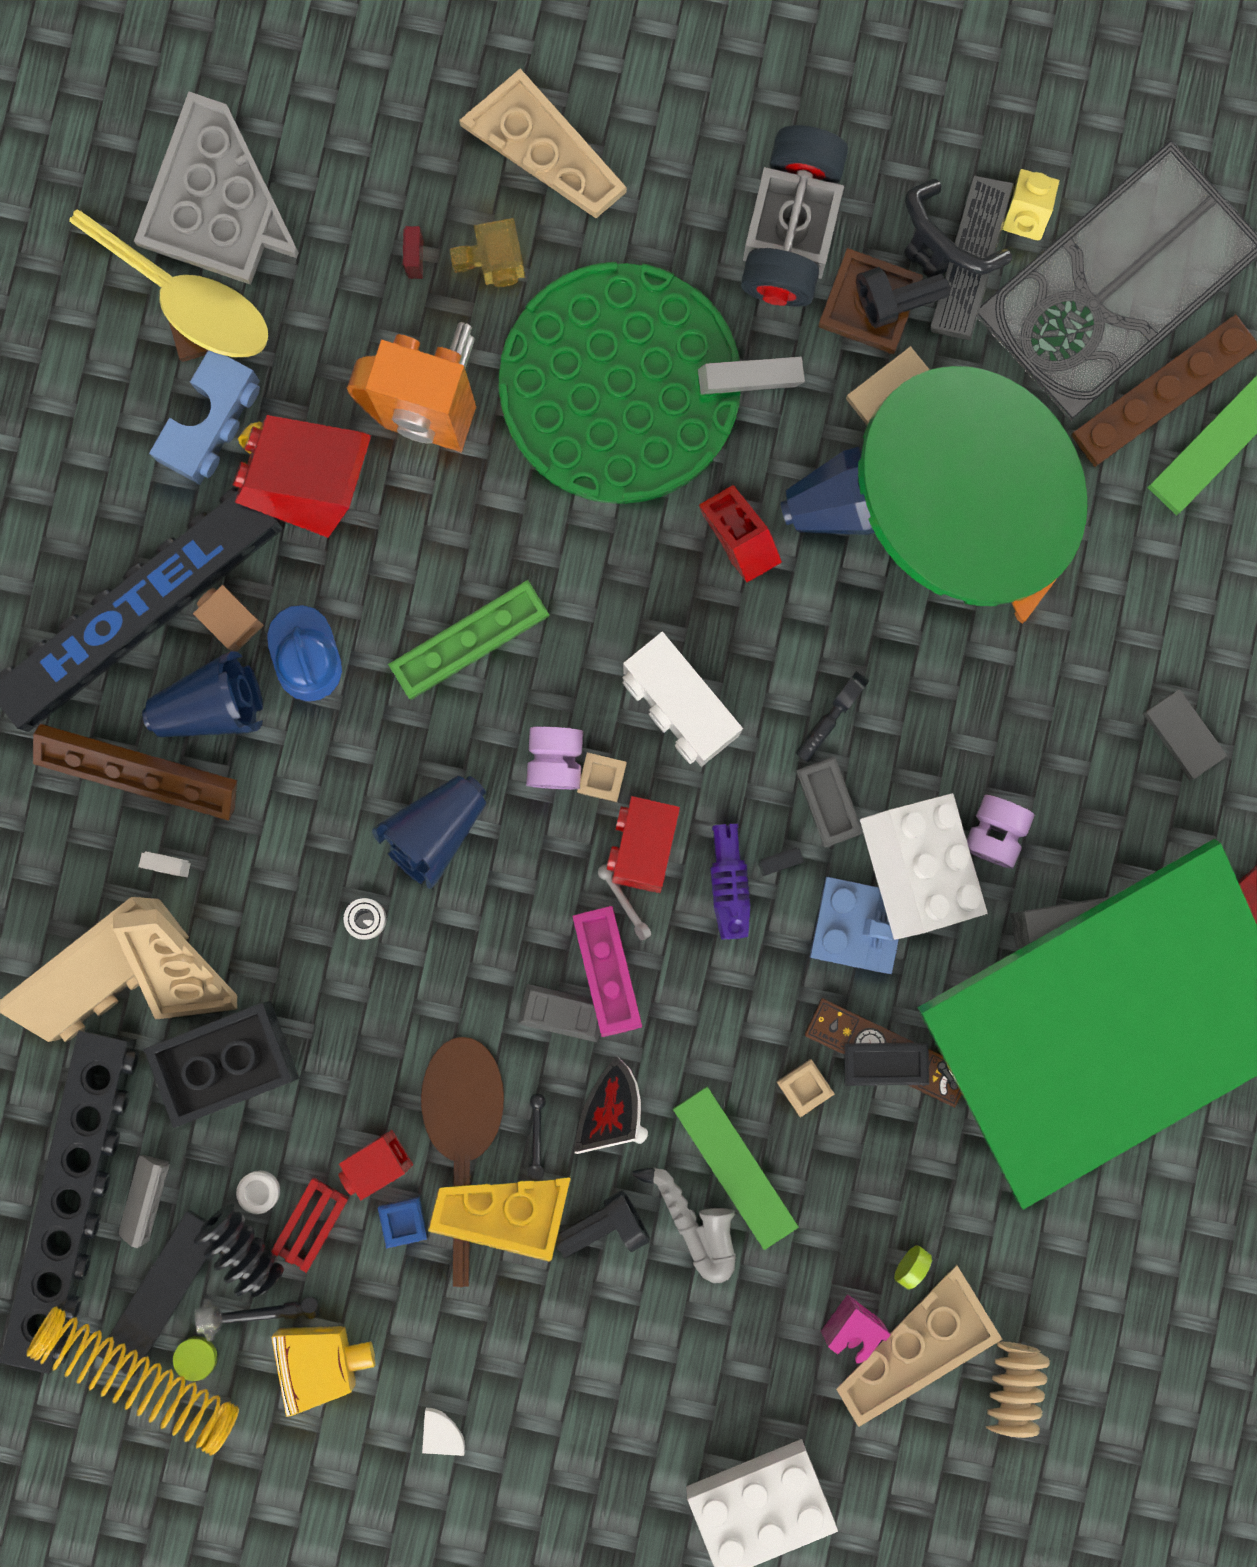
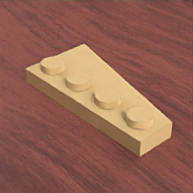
(540, 140)
(169, 968)
(923, 1347)

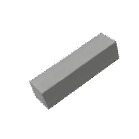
(751, 375)

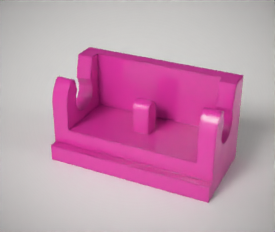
(851, 1326)

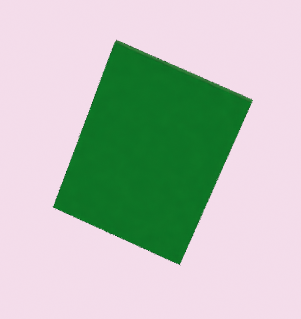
(1107, 1024)

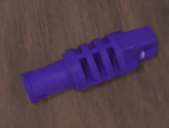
(730, 884)

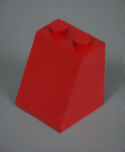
(301, 472)

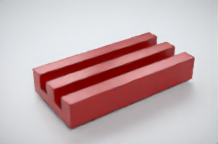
(291, 1256)

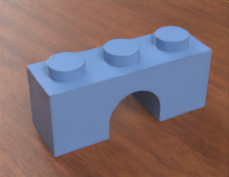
(195, 448)

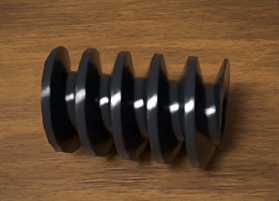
(240, 1252)

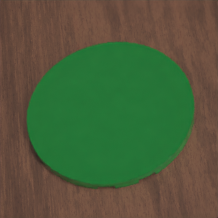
(609, 384)
(973, 486)

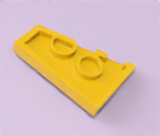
(503, 1216)

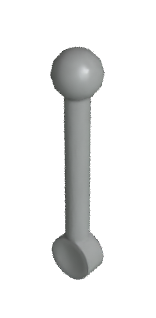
(641, 929)

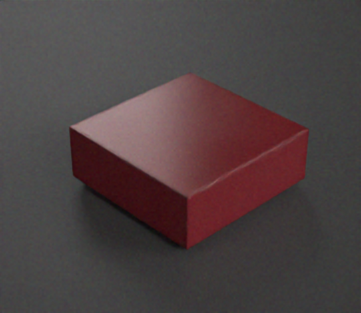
(413, 252)

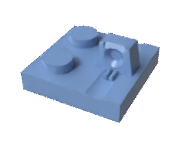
(853, 927)

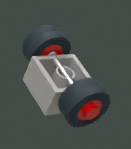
(794, 216)

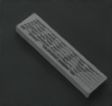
(980, 236)

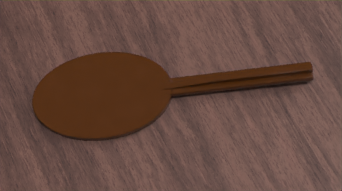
(462, 1116)

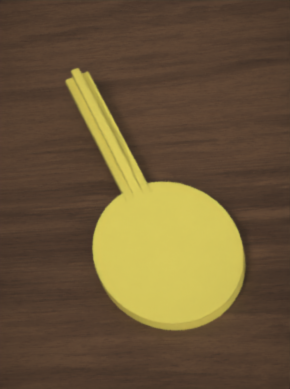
(195, 305)

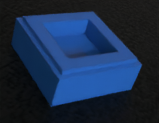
(403, 1222)

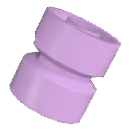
(554, 758)
(1002, 817)

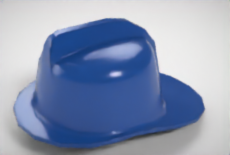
(304, 653)

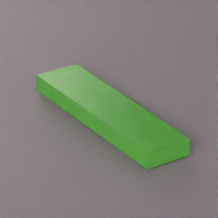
(1209, 451)
(469, 640)
(735, 1168)

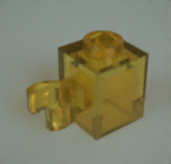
(496, 252)

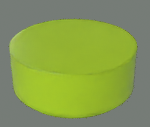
(913, 1267)
(195, 1358)

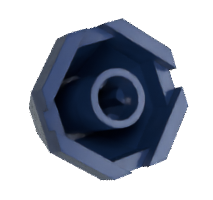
(829, 499)

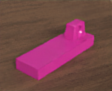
(607, 971)

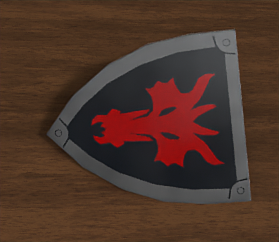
(611, 1111)

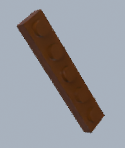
(1165, 390)
(134, 772)

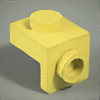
(1031, 204)

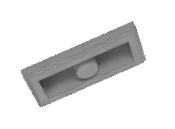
(143, 1200)

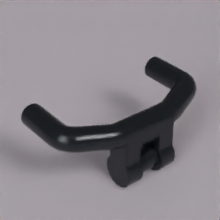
(944, 250)

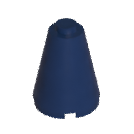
(207, 702)
(432, 828)

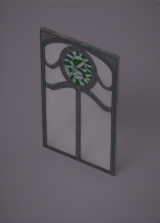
(1120, 280)

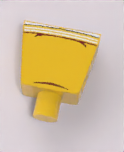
(317, 1365)

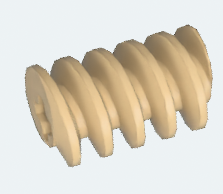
(1019, 1390)

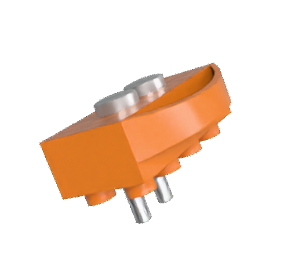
(418, 392)

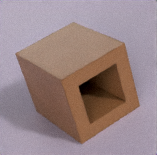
(227, 618)

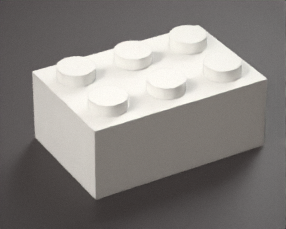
(680, 700)
(923, 866)
(761, 1508)

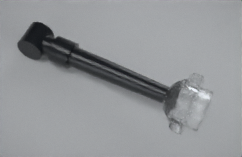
(210, 1318)

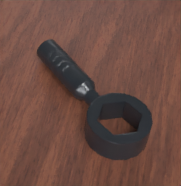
(828, 721)

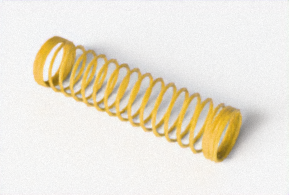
(217, 1427)

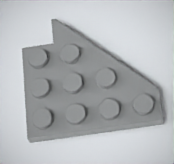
(212, 198)

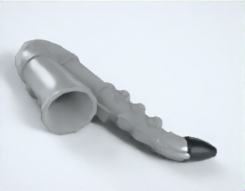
(709, 1243)

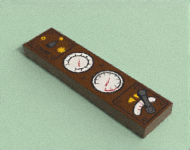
(836, 1026)

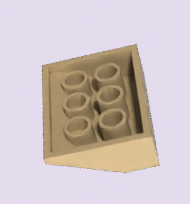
(78, 980)

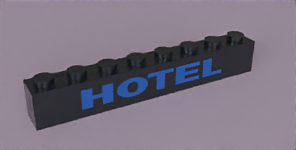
(132, 610)

